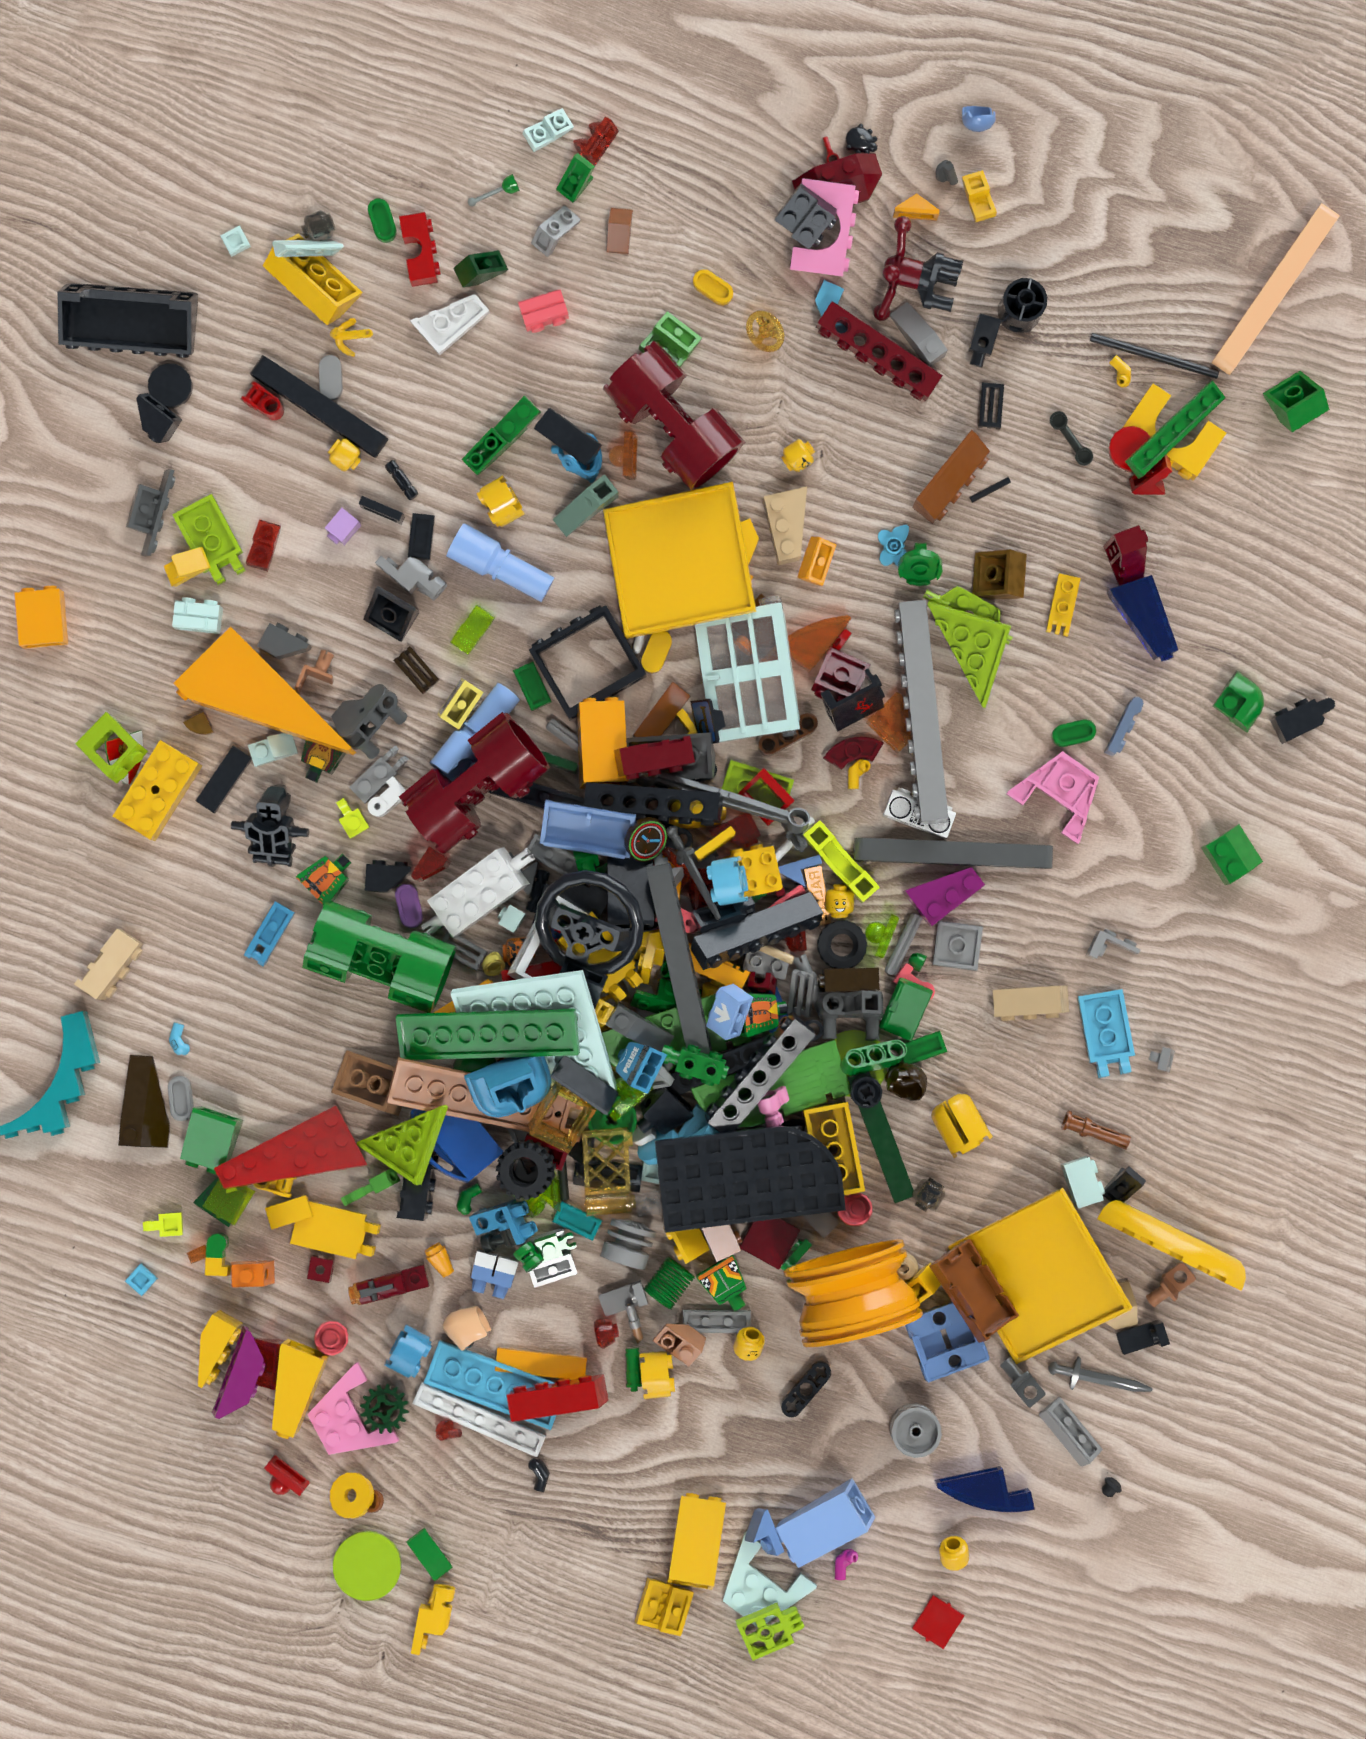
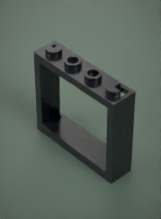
(575, 626)

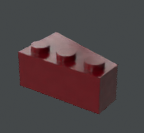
(1127, 554)

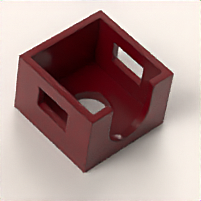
(762, 985)
(328, 1265)

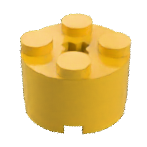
(501, 501)
(656, 1374)

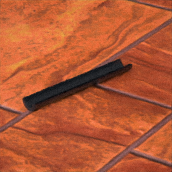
(990, 489)

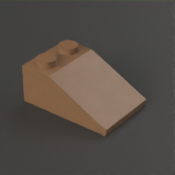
(365, 1082)

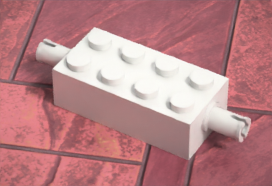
(478, 892)

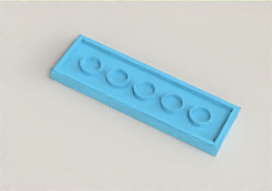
(476, 1380)

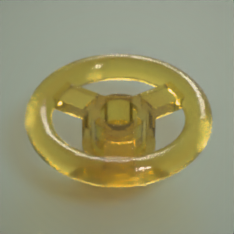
(769, 328)

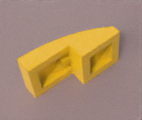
(979, 196)
(686, 721)
(289, 1212)

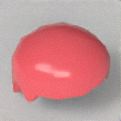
(857, 1209)
(331, 1338)

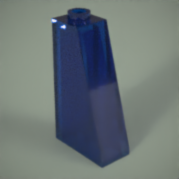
(1145, 615)

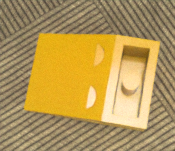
(215, 1341)

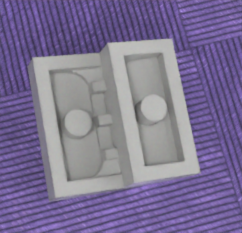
(553, 1269)

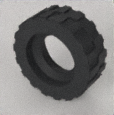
(847, 928)

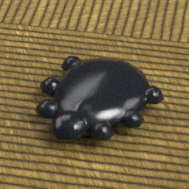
(861, 140)

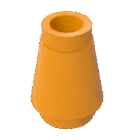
(439, 1259)

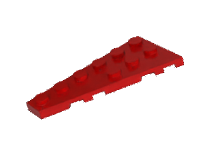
(304, 1150)

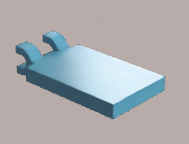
(1106, 1030)

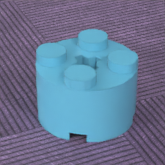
(728, 881)

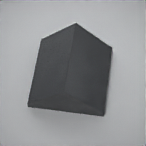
(390, 614)

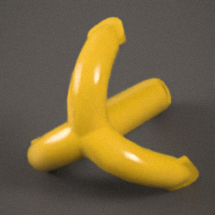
(340, 334)

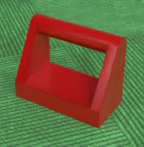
(773, 786)

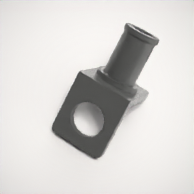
(1021, 1381)

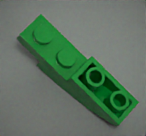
(502, 436)

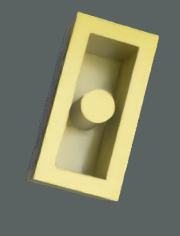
(460, 703)

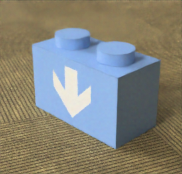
(729, 1011)

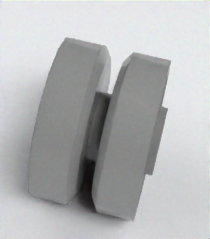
(901, 1429)

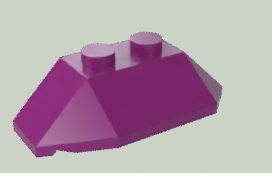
(241, 1376)

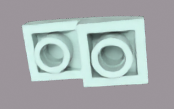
(548, 130)

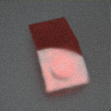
(745, 830)

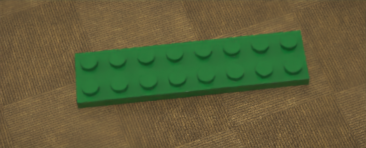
(488, 1034)

